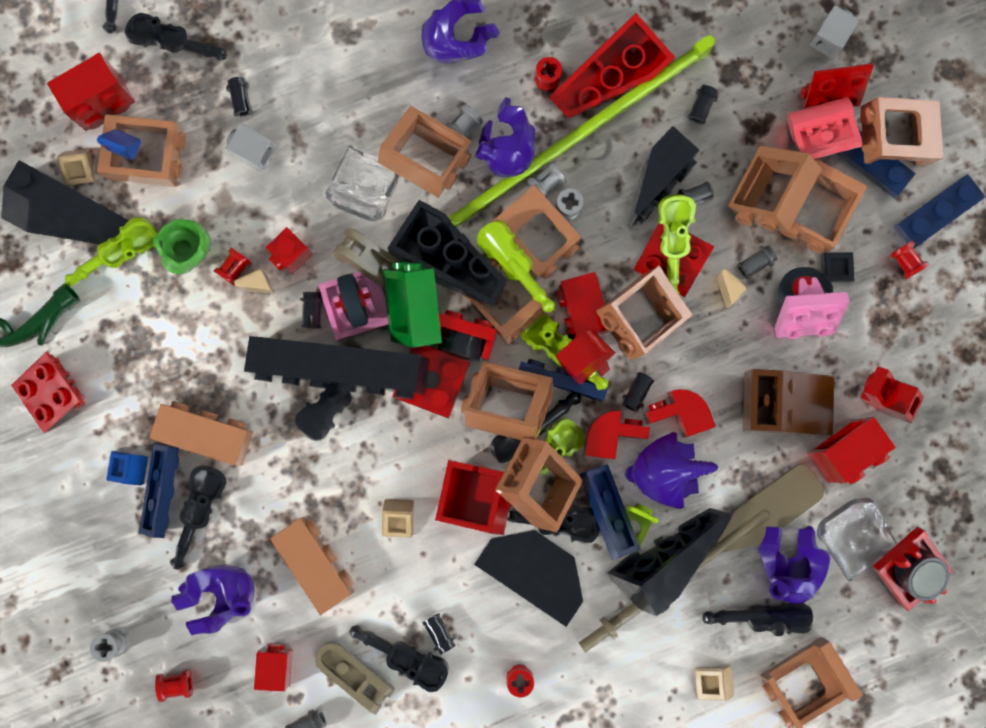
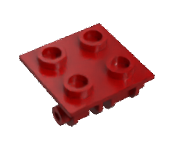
(837, 84)
(688, 266)
(47, 391)

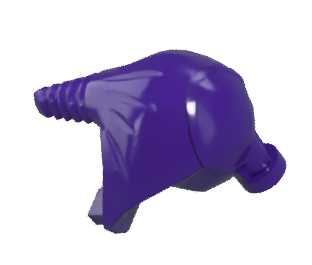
(439, 36)
(508, 154)
(667, 473)
(798, 577)
(232, 590)

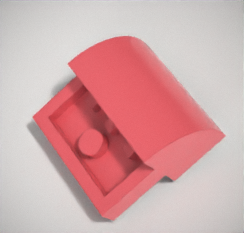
(825, 128)

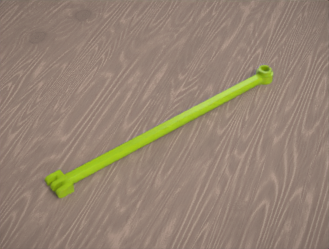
(697, 53)

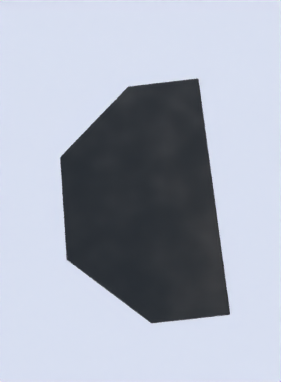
(536, 572)

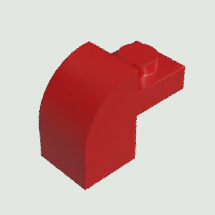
(585, 356)
(891, 395)
(687, 407)
(603, 434)

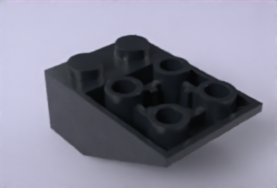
(668, 161)

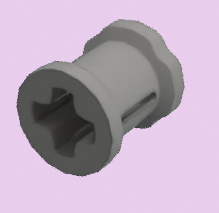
(465, 121)
(548, 179)
(576, 197)
(104, 653)

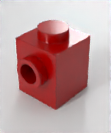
(288, 251)

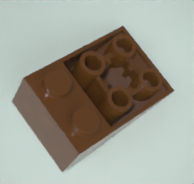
(788, 402)

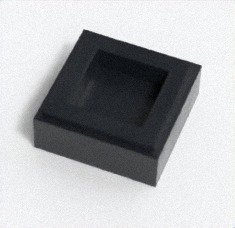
(838, 266)

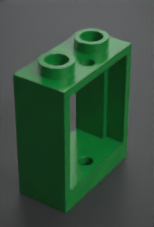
(412, 304)

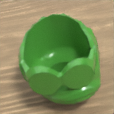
(183, 245)

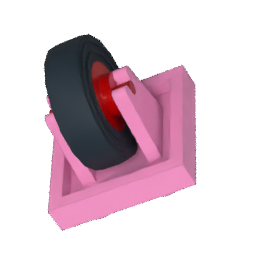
(809, 304)
(354, 305)

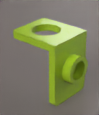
(643, 516)

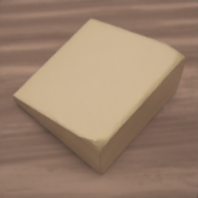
(76, 166)
(255, 282)
(730, 287)
(397, 518)
(714, 683)

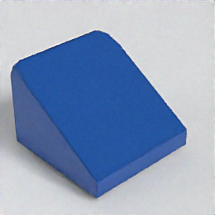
(120, 143)
(127, 468)

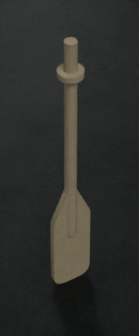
(771, 507)

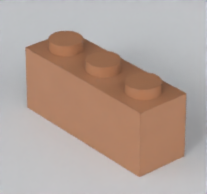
(201, 433)
(313, 564)

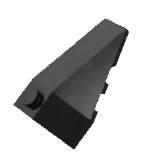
(53, 209)
(438, 244)
(665, 570)

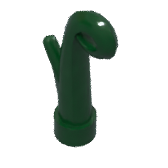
(43, 320)

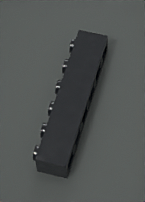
(337, 365)

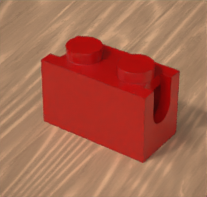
(581, 299)

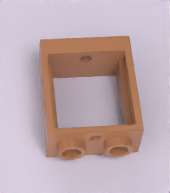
(435, 133)
(110, 163)
(764, 164)
(842, 186)
(672, 311)
(517, 323)
(514, 380)
(516, 485)

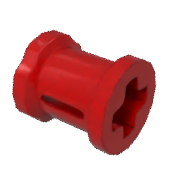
(553, 67)
(233, 257)
(909, 260)
(528, 685)
(173, 686)

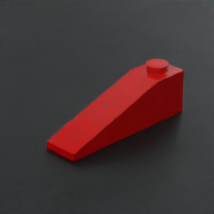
(620, 64)

